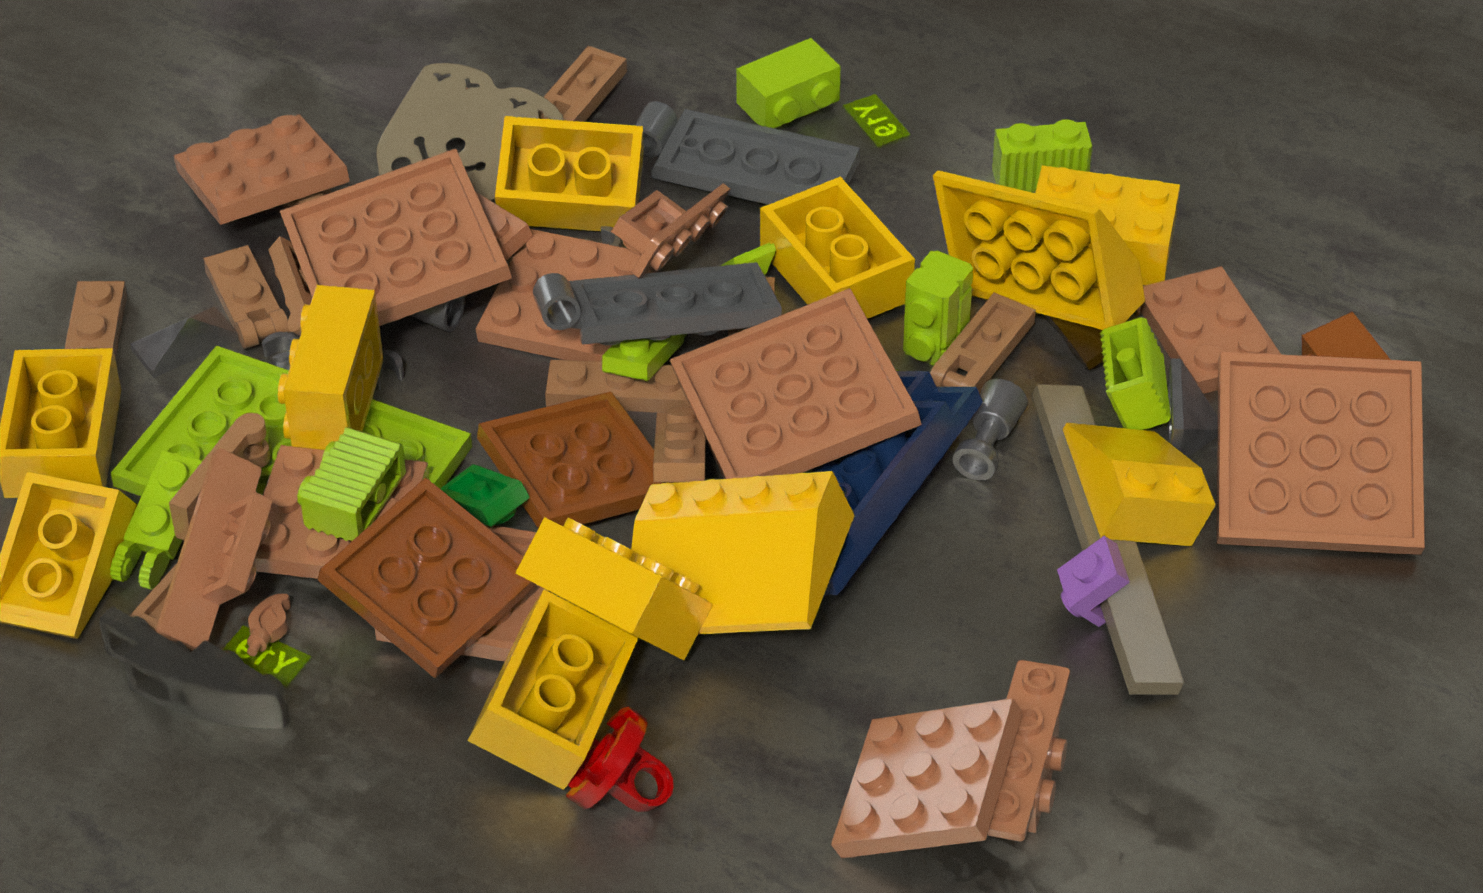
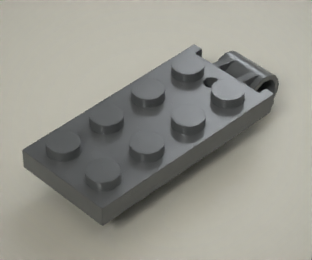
(746, 157)
(657, 303)

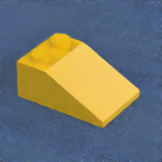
(1139, 485)
(60, 553)

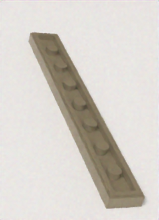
(1132, 611)

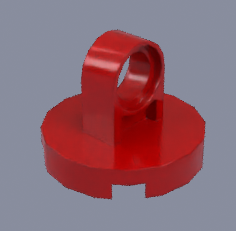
(614, 764)

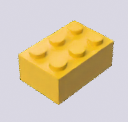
(569, 172)
(1136, 208)
(836, 243)
(331, 367)
(59, 416)
(616, 585)
(553, 690)

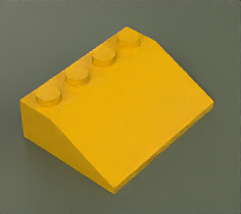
(1040, 251)
(750, 544)

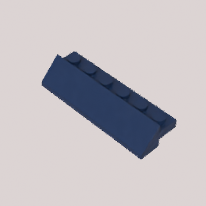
(888, 473)

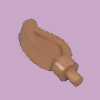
(267, 623)

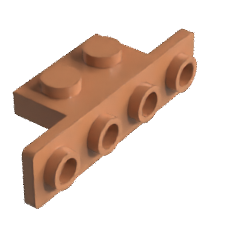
(663, 228)
(217, 549)
(1035, 751)

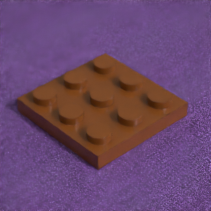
(573, 459)
(428, 577)

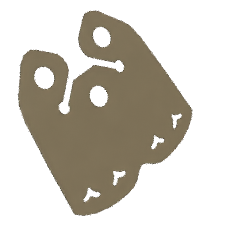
(451, 111)

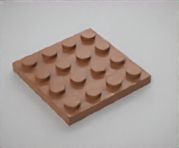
(404, 234)
(795, 390)
(1320, 453)

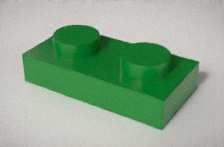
(486, 494)

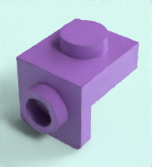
(1092, 579)

